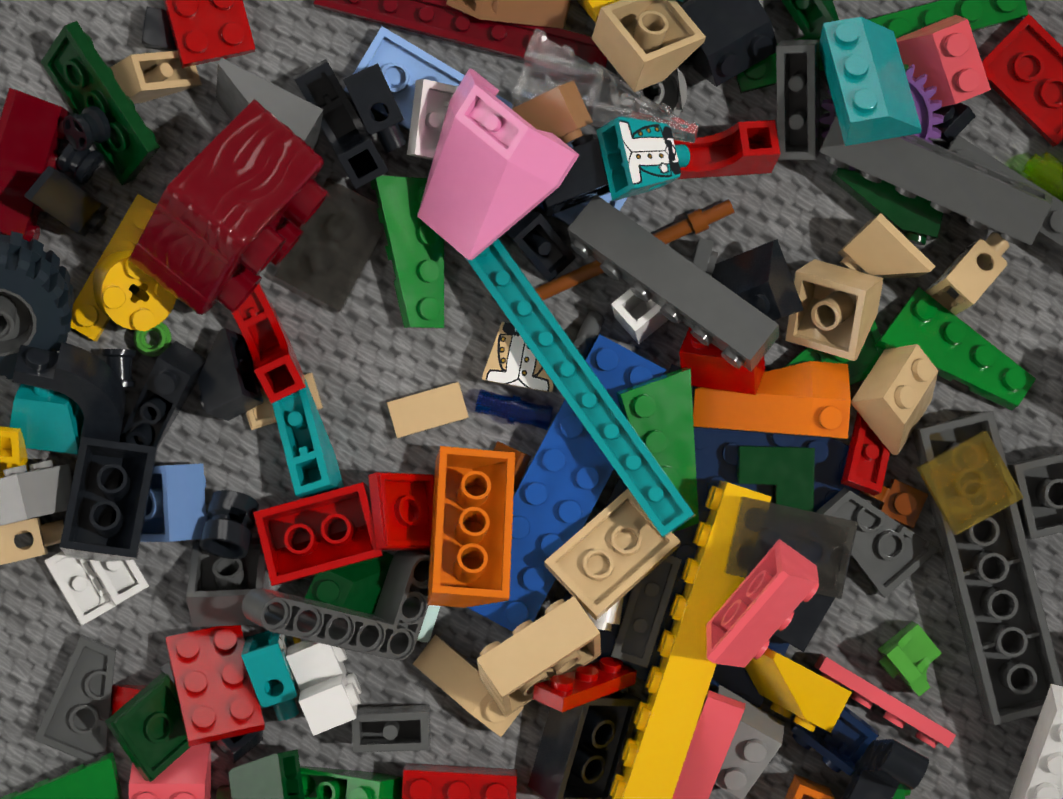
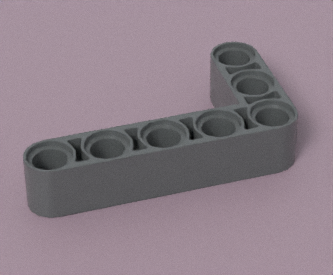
(386, 634)

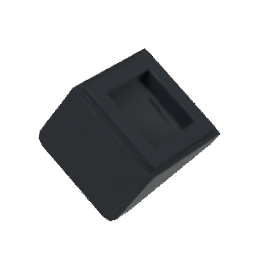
(157, 30)

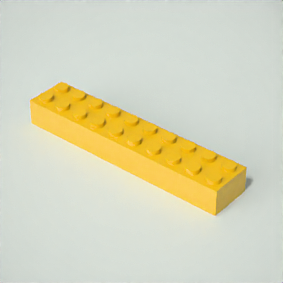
(684, 672)

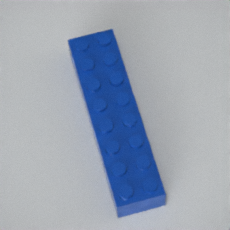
(561, 488)

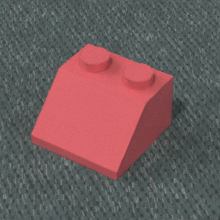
(949, 59)
(184, 779)

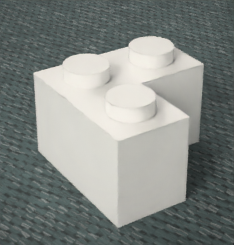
(326, 689)

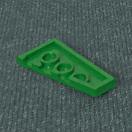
(664, 421)

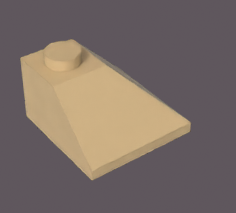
(884, 252)

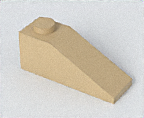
(462, 683)

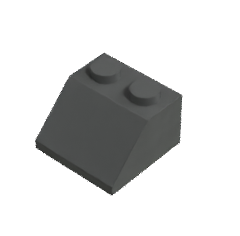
(220, 585)

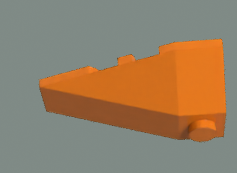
(790, 400)

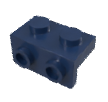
(843, 745)

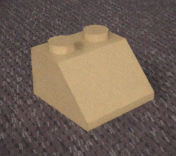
(646, 39)
(836, 307)
(896, 394)

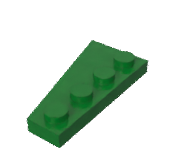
(414, 251)
(957, 350)
(91, 781)

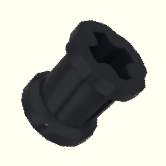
(121, 362)

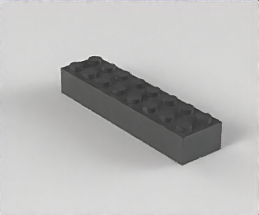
(994, 591)

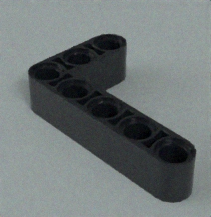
(885, 769)

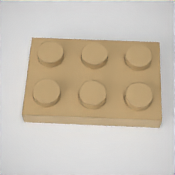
(610, 555)

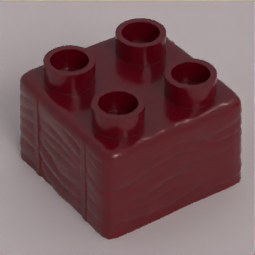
(232, 212)

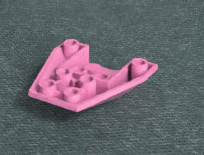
(488, 169)

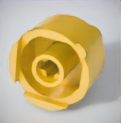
(115, 300)

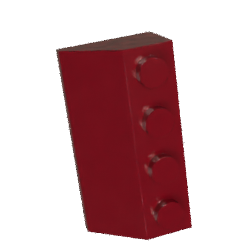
(28, 145)

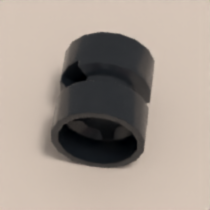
(228, 525)

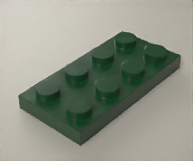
(89, 82)

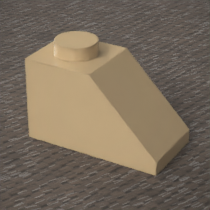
(154, 75)

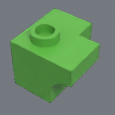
(909, 657)

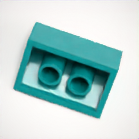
(867, 81)

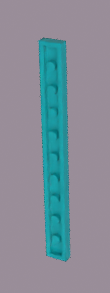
(582, 389)

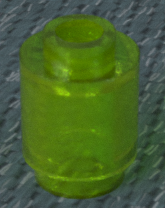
(1046, 173)

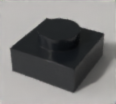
(955, 120)

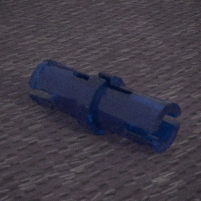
(514, 409)

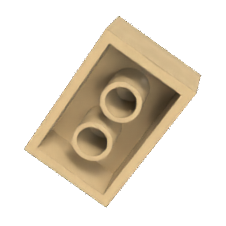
(537, 652)

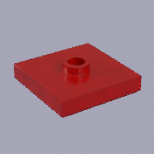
(402, 510)

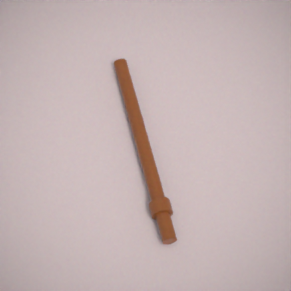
(696, 222)

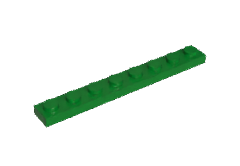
(979, 13)

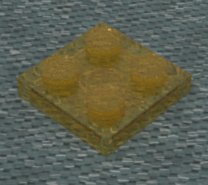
(970, 482)

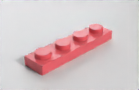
(896, 711)

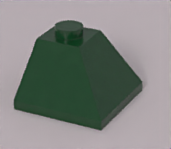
(353, 585)

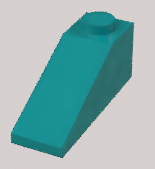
(306, 445)

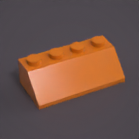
(471, 527)

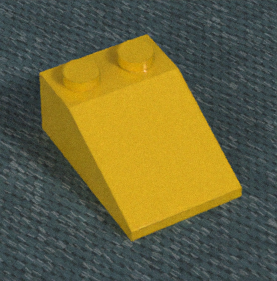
(797, 691)

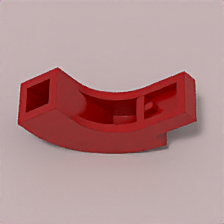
(269, 347)

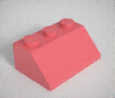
(761, 606)

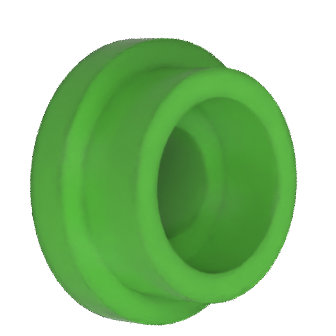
(153, 350)

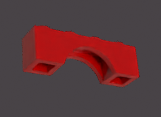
(740, 150)

